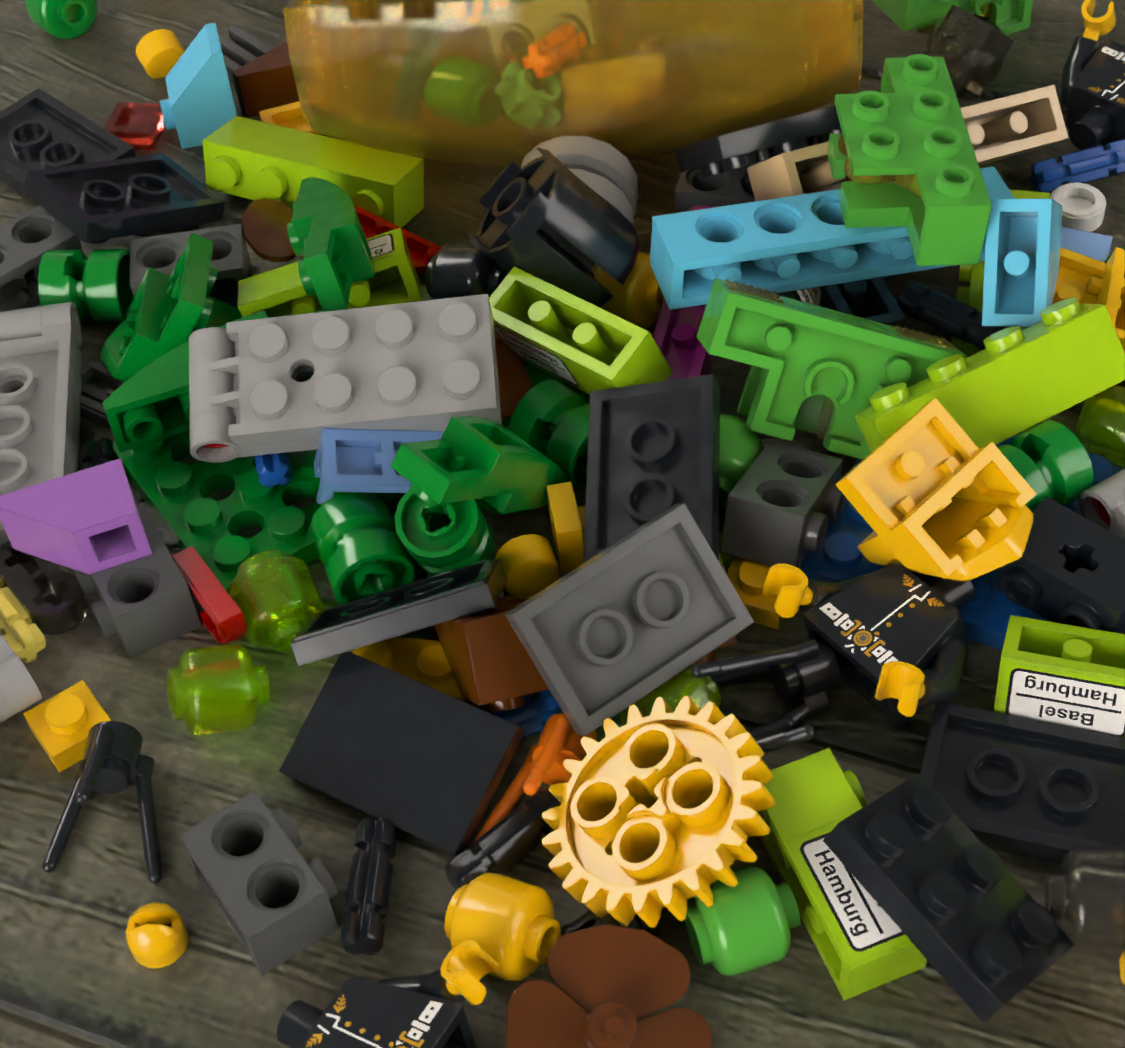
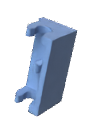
(362, 460)

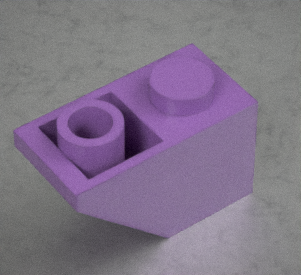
(78, 519)

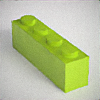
(272, 160)
(1012, 381)

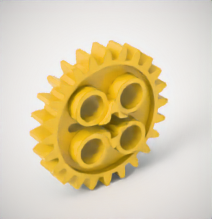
(668, 802)

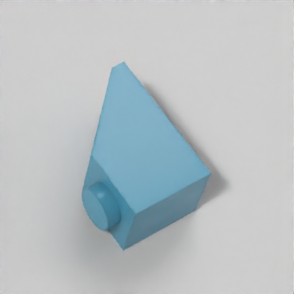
(198, 90)
(1020, 260)

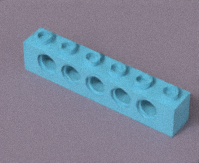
(779, 246)

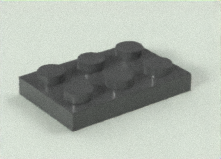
(629, 619)

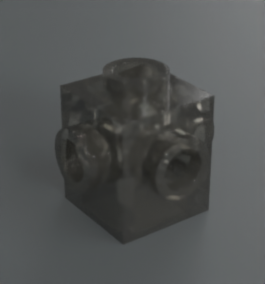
(970, 50)

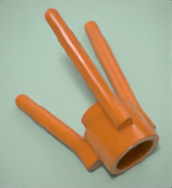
(541, 765)

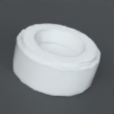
(1081, 206)

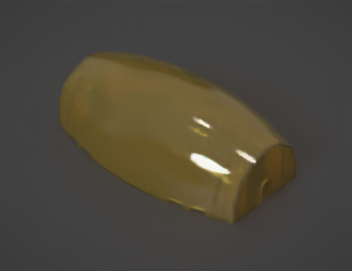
(512, 73)

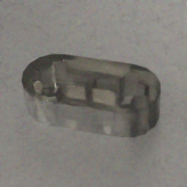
(33, 588)

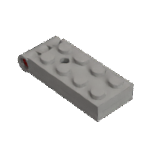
(367, 367)
(39, 395)

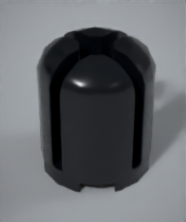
(551, 193)

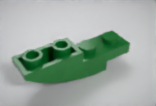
(331, 243)
(155, 399)
(478, 463)

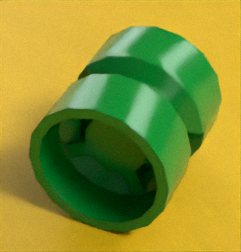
(94, 283)
(556, 425)
(1050, 462)
(443, 535)
(360, 546)

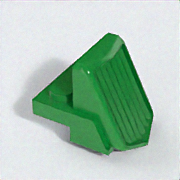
(167, 312)

